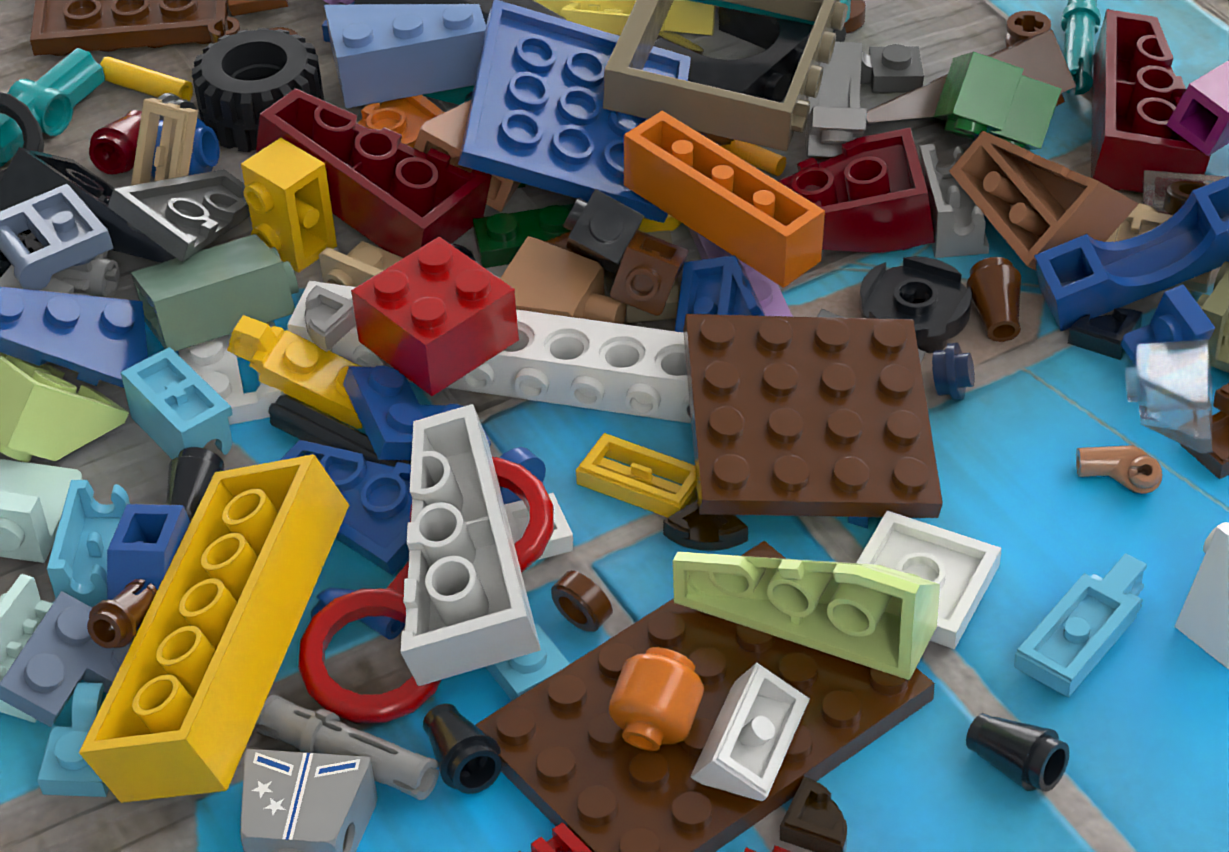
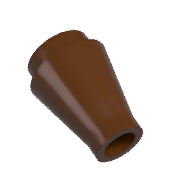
(996, 295)

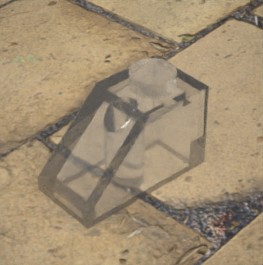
(1174, 391)

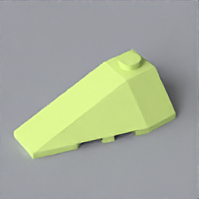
(46, 414)
(833, 607)

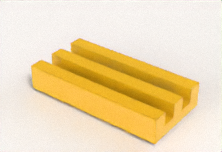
(636, 483)

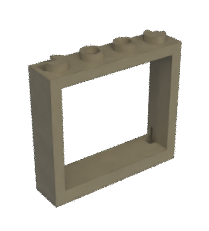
(711, 108)

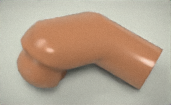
(1122, 463)

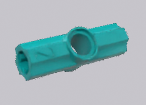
(51, 99)

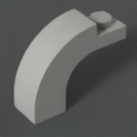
(836, 110)

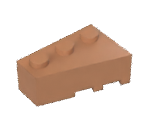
(1036, 199)

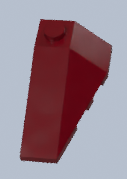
(869, 194)

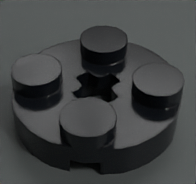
(945, 305)

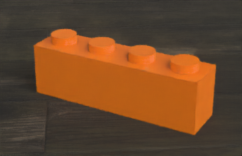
(723, 198)

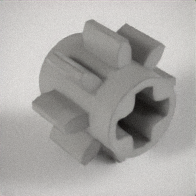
(94, 278)

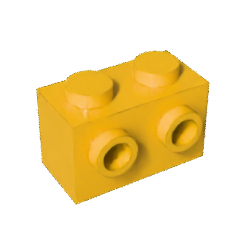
(289, 202)

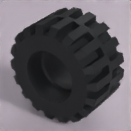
(247, 76)

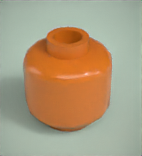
(656, 698)

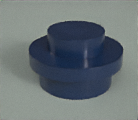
(952, 371)

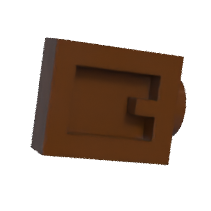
(648, 273)

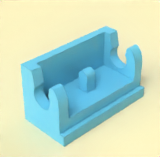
(176, 404)
(82, 542)

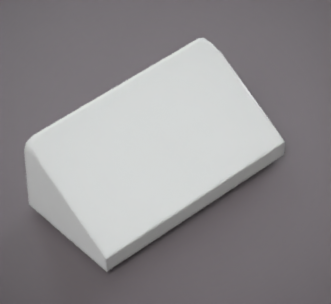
(751, 735)

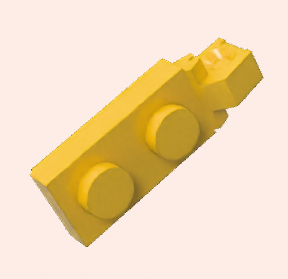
(296, 367)

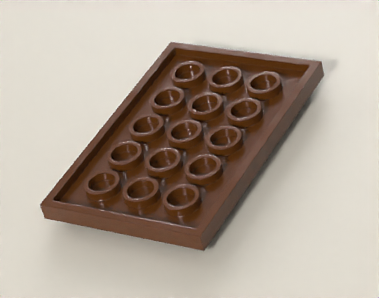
(627, 799)

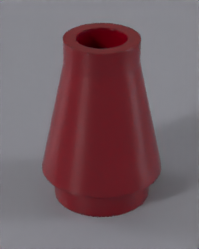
(115, 145)

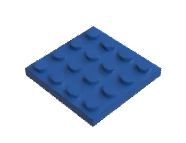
(542, 110)

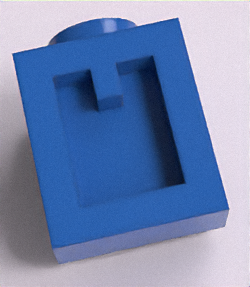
(1175, 320)

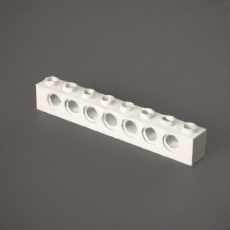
(563, 363)

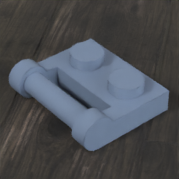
(61, 225)

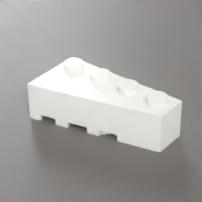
(463, 569)

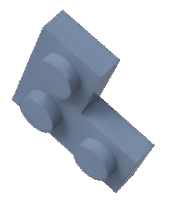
(56, 660)

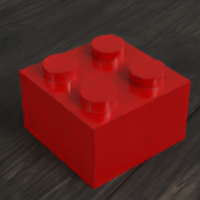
(435, 315)

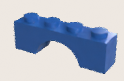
(1101, 276)

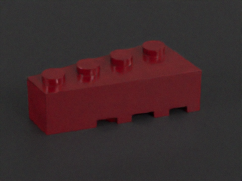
(1132, 104)
(376, 181)

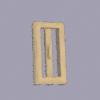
(176, 141)

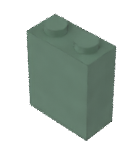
(213, 290)

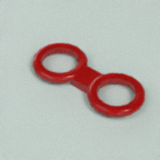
(389, 603)

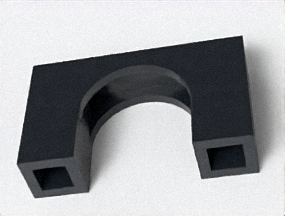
(761, 75)

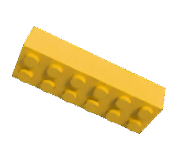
(216, 632)

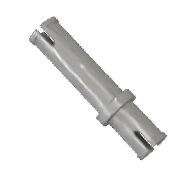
(325, 734)

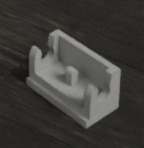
(954, 215)

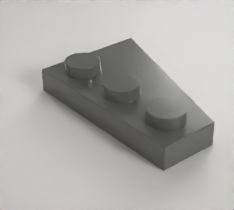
(183, 211)

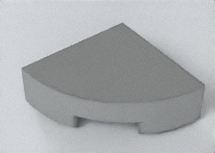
(328, 317)

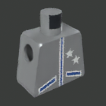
(305, 801)

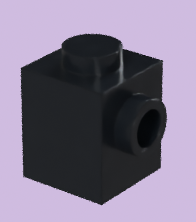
(602, 229)

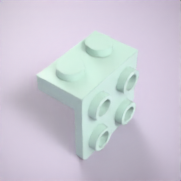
(31, 507)

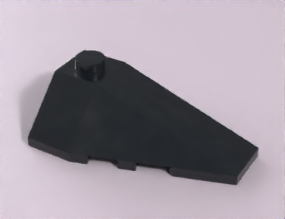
(38, 172)

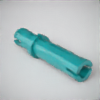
(1080, 24)

